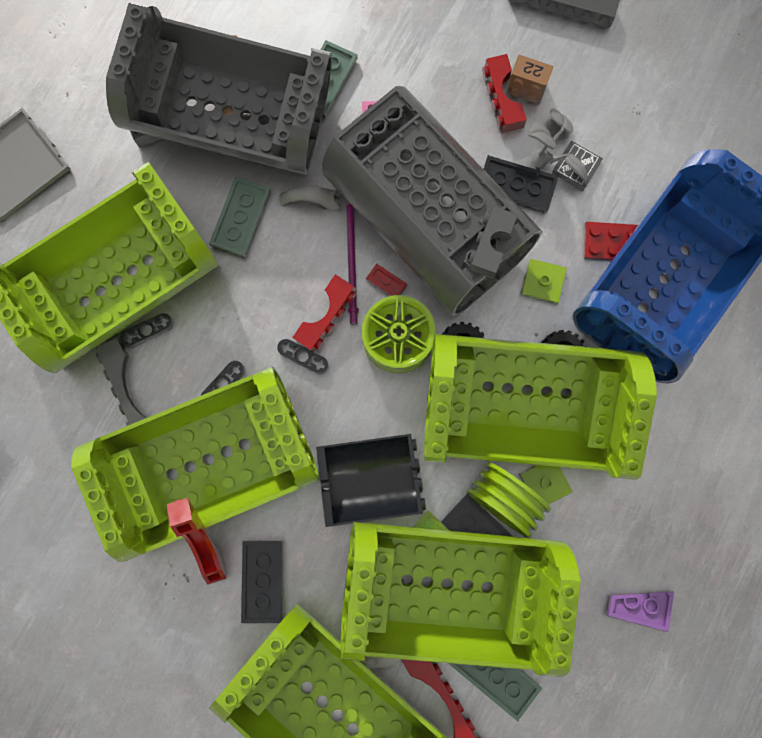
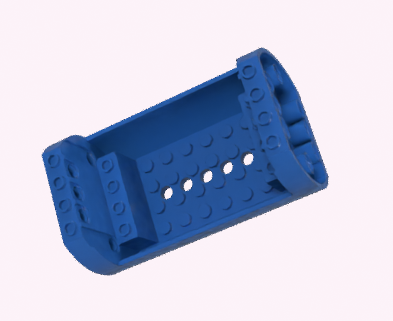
(718, 216)

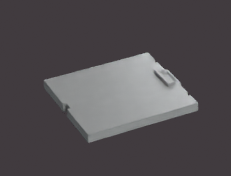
(26, 162)

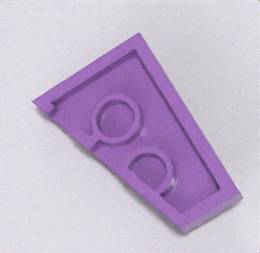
(644, 609)

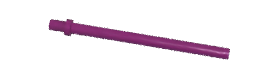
(352, 310)

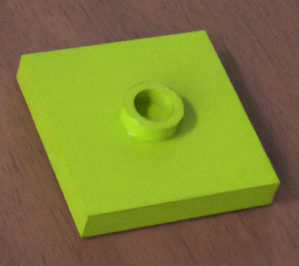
(543, 281)
(547, 482)

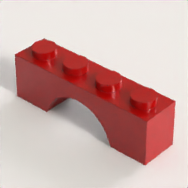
(510, 113)
(339, 294)

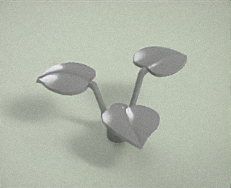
(546, 154)

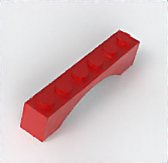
(186, 523)
(430, 675)

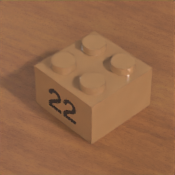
(529, 79)

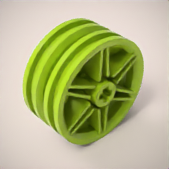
(399, 307)
(509, 500)

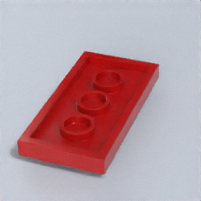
(605, 240)

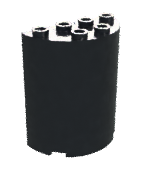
(370, 480)

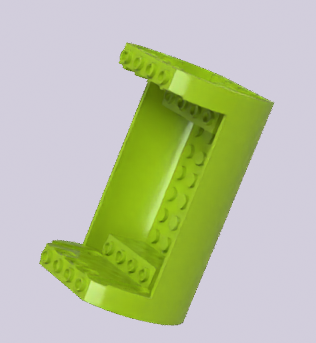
(50, 279)
(593, 428)
(127, 469)
(516, 624)
(269, 697)

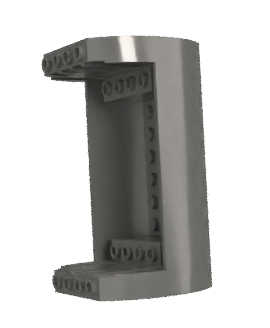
(169, 62)
(409, 216)

